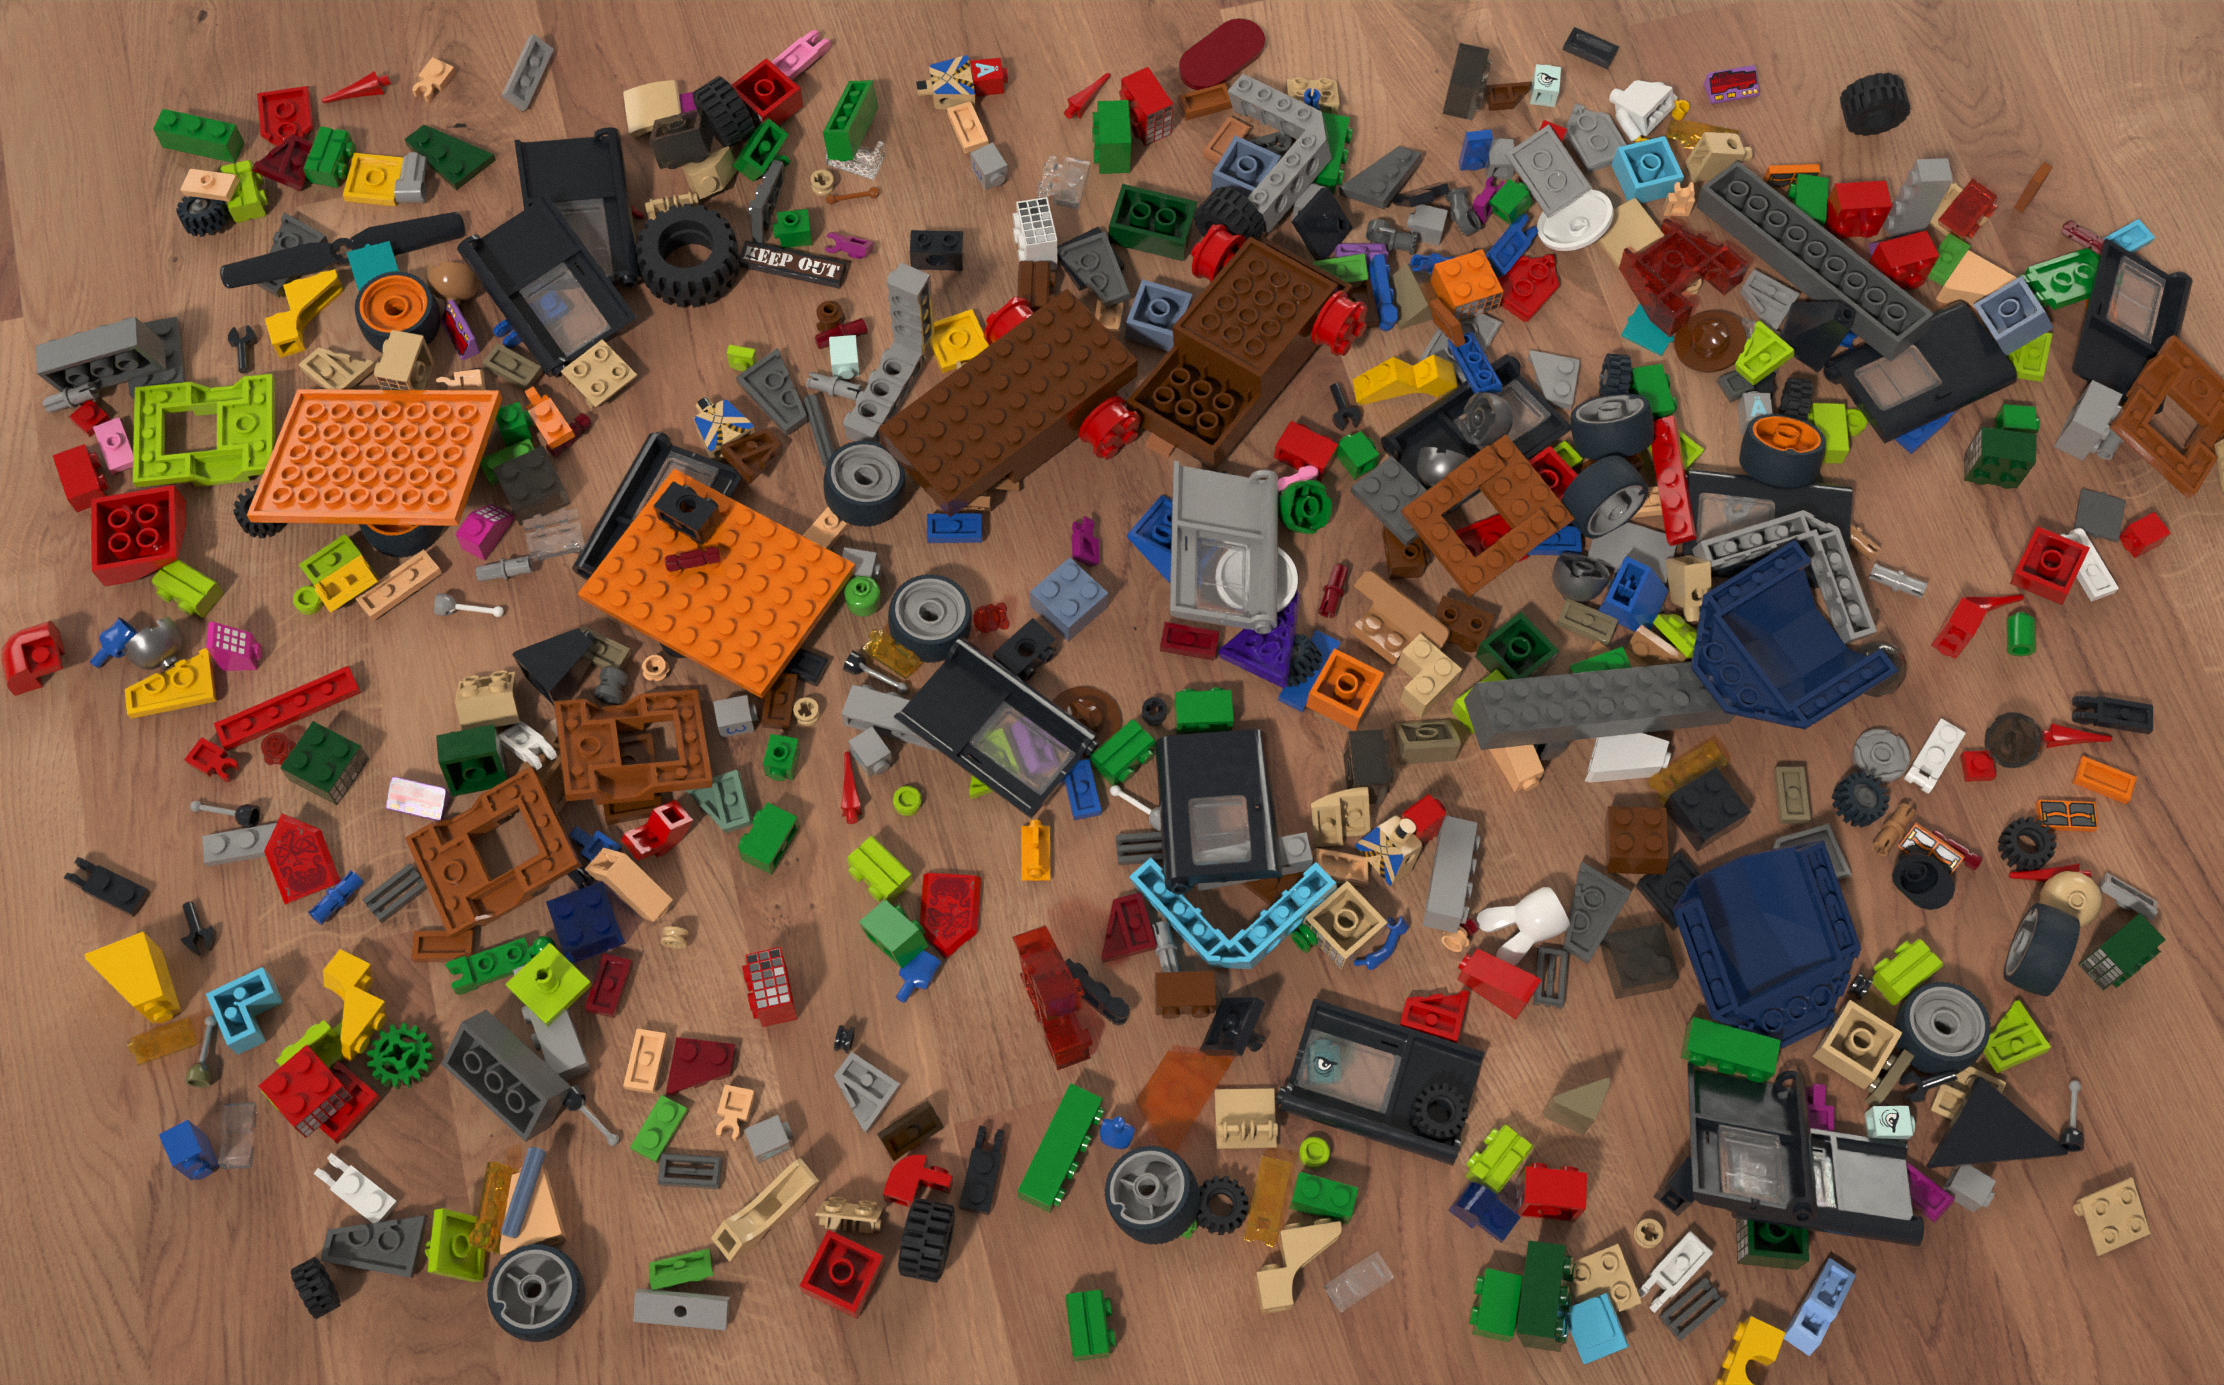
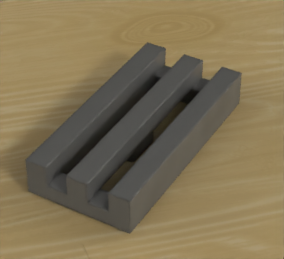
(1138, 838)
(389, 885)
(1548, 1001)
(690, 1183)
(1710, 1293)

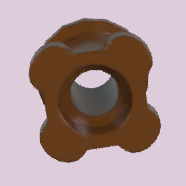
(829, 314)

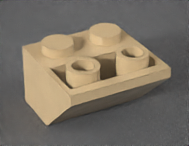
(488, 700)

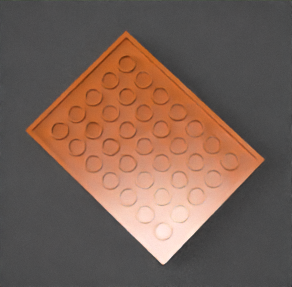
(376, 457)
(730, 615)

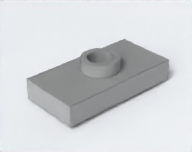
(2128, 897)

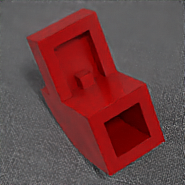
(660, 834)
(911, 1174)

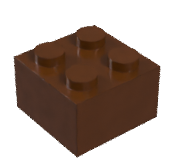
(1636, 840)

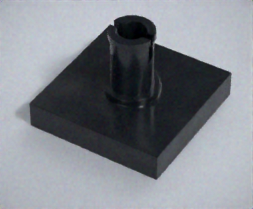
(1322, 224)
(1234, 1028)

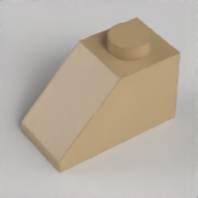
(711, 174)

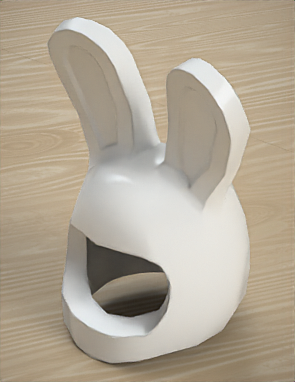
(1537, 917)

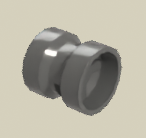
(611, 686)

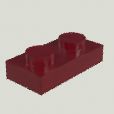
(1189, 641)
(608, 985)

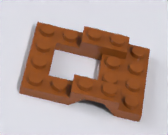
(2195, 389)
(1514, 492)
(592, 750)
(456, 871)

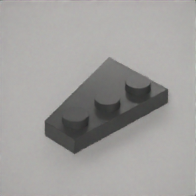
(773, 392)

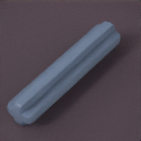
(523, 1192)

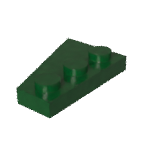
(448, 156)

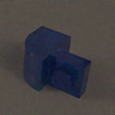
(1481, 1207)

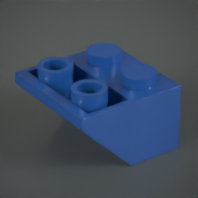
(1634, 595)

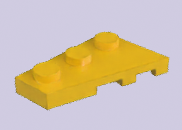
(180, 687)

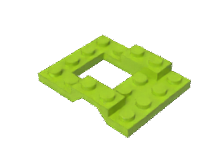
(243, 432)

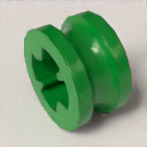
(1304, 938)

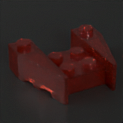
(1672, 267)
(1053, 996)

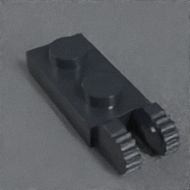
(2114, 714)
(109, 887)
(1099, 995)
(982, 1174)

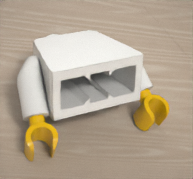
(1645, 106)

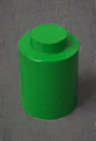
(2021, 634)

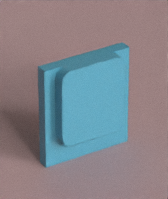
(1596, 1328)

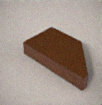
(1506, 95)

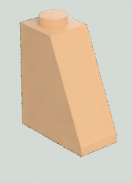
(1973, 281)
(1519, 766)
(629, 884)
(542, 1219)

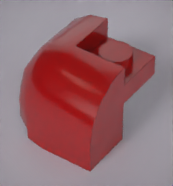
(31, 655)

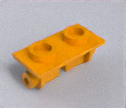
(1035, 852)

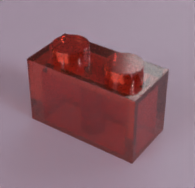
(1968, 210)

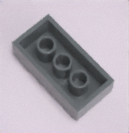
(101, 356)
(505, 1075)

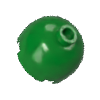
(1304, 506)

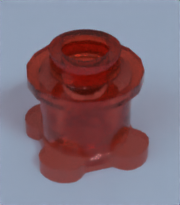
(991, 617)
(276, 748)

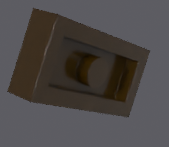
(910, 1130)

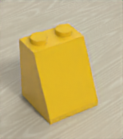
(139, 974)

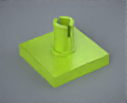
(548, 984)
(449, 1247)

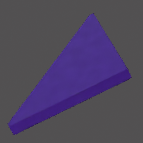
(1267, 653)

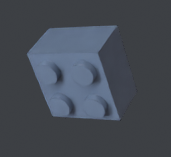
(1243, 166)
(1155, 313)
(2013, 316)
(1068, 599)

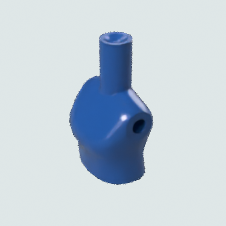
(113, 641)
(917, 974)
(1116, 1133)

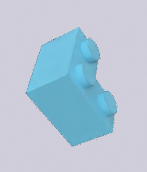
(239, 1003)

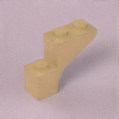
(771, 1207)
(1297, 1248)

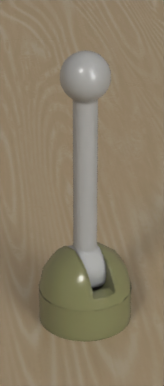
(200, 1074)

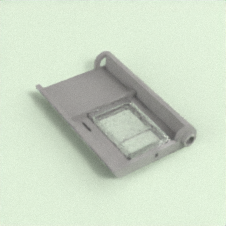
(1230, 548)

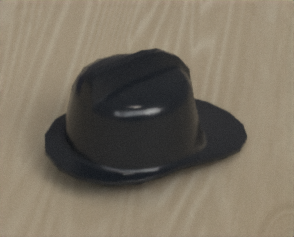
(1923, 881)

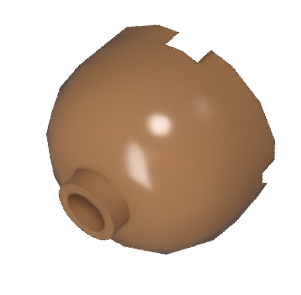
(452, 281)

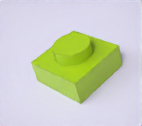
(741, 357)
(1568, 454)

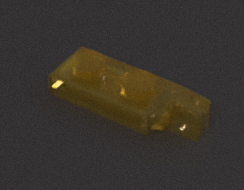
(1690, 132)

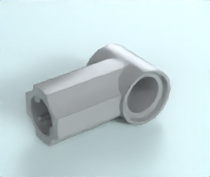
(411, 185)

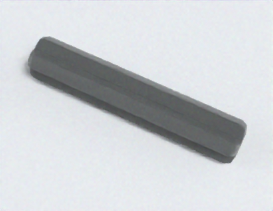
(818, 427)

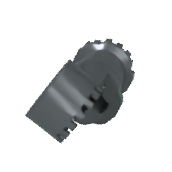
(1462, 212)
(1390, 236)

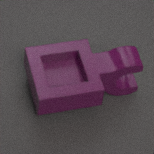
(1481, 202)
(854, 246)
(1085, 546)
(1820, 1115)

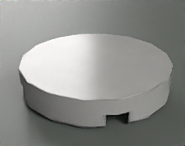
(1881, 755)

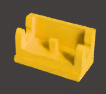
(346, 583)

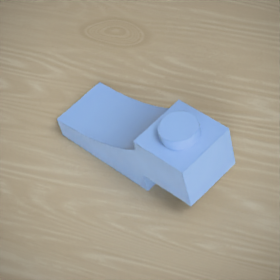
(1819, 1307)

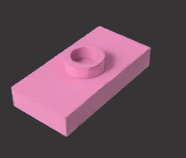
(115, 445)

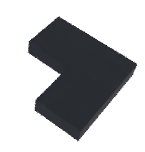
(1420, 195)

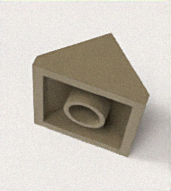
(1412, 296)
(1426, 741)
(1577, 1107)

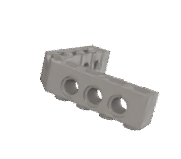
(1301, 162)
(912, 331)
(1828, 560)

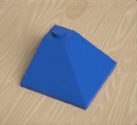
(1153, 535)

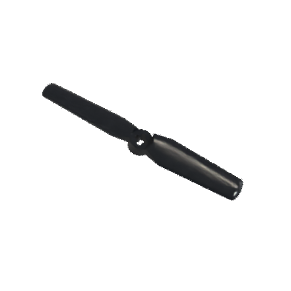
(314, 257)

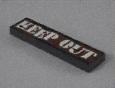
(792, 264)

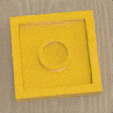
(372, 179)
(957, 340)

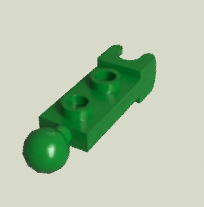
(494, 963)

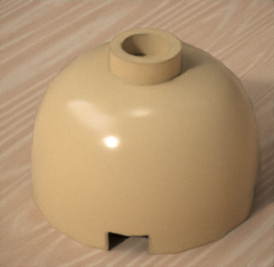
(2074, 895)

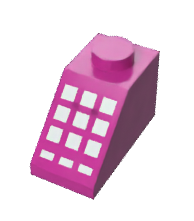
(483, 530)
(233, 647)

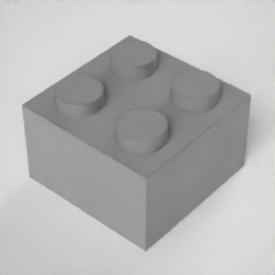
(2089, 421)

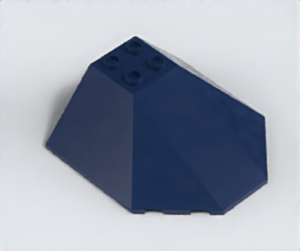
(1771, 650)
(1770, 940)

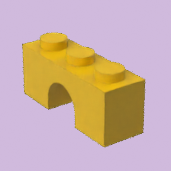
(1753, 1342)

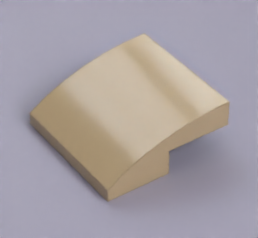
(649, 103)
(1629, 229)
(1340, 816)
(1950, 1095)

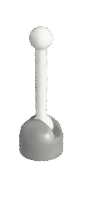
(446, 605)
(1154, 815)

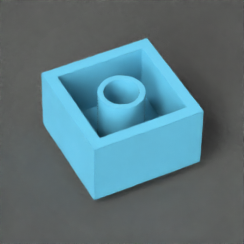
(1647, 170)

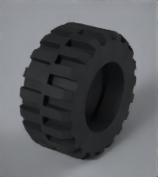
(680, 228)

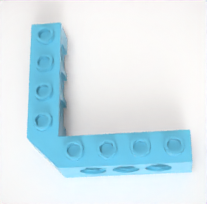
(1247, 946)

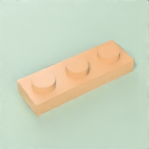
(398, 585)

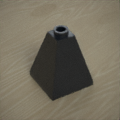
(1816, 330)
(557, 663)

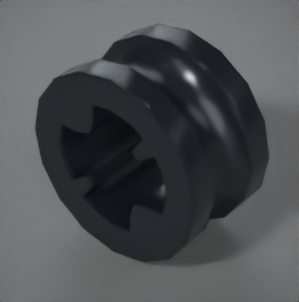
(1160, 716)
(1859, 985)
(844, 1039)

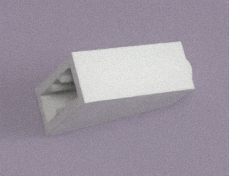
(1627, 757)

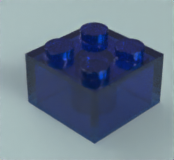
(585, 922)

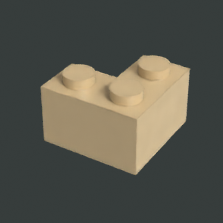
(1431, 674)

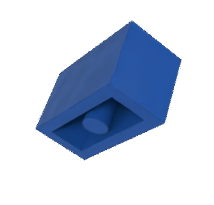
(189, 1150)

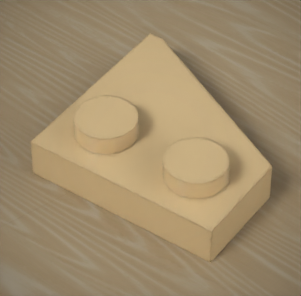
(335, 369)

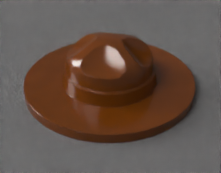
(1710, 342)
(1092, 709)

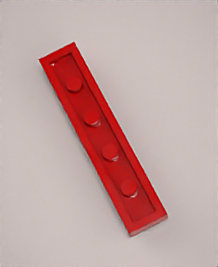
(1672, 482)
(286, 708)

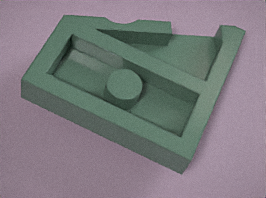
(725, 801)

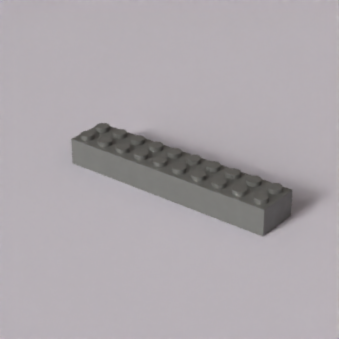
(1814, 259)
(1590, 705)

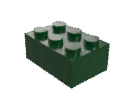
(1152, 222)
(1545, 1296)

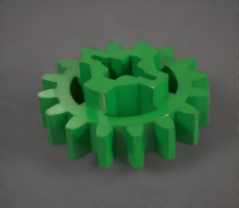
(388, 1058)

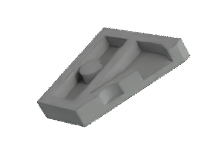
(1768, 298)
(1555, 377)
(865, 1089)

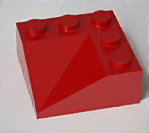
(136, 533)

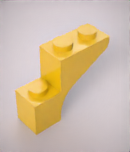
(306, 300)
(1398, 378)
(362, 1012)

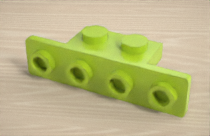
(322, 1040)

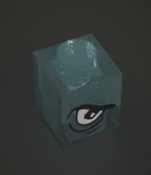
(1323, 1063)

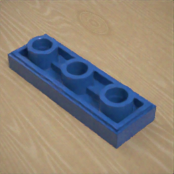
(1475, 366)

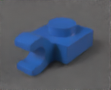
(594, 844)

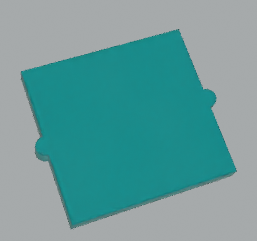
(371, 261)
(1645, 333)

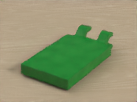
(2063, 278)

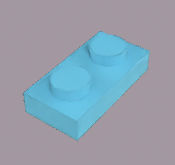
(2132, 237)

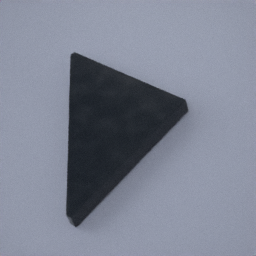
(1991, 1131)

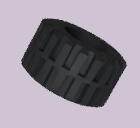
(1875, 104)
(724, 111)
(1231, 210)
(926, 1240)

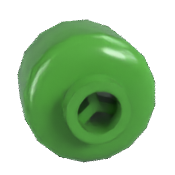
(862, 596)

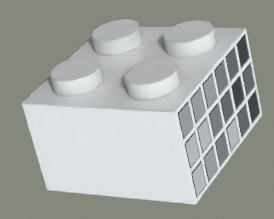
(1035, 232)

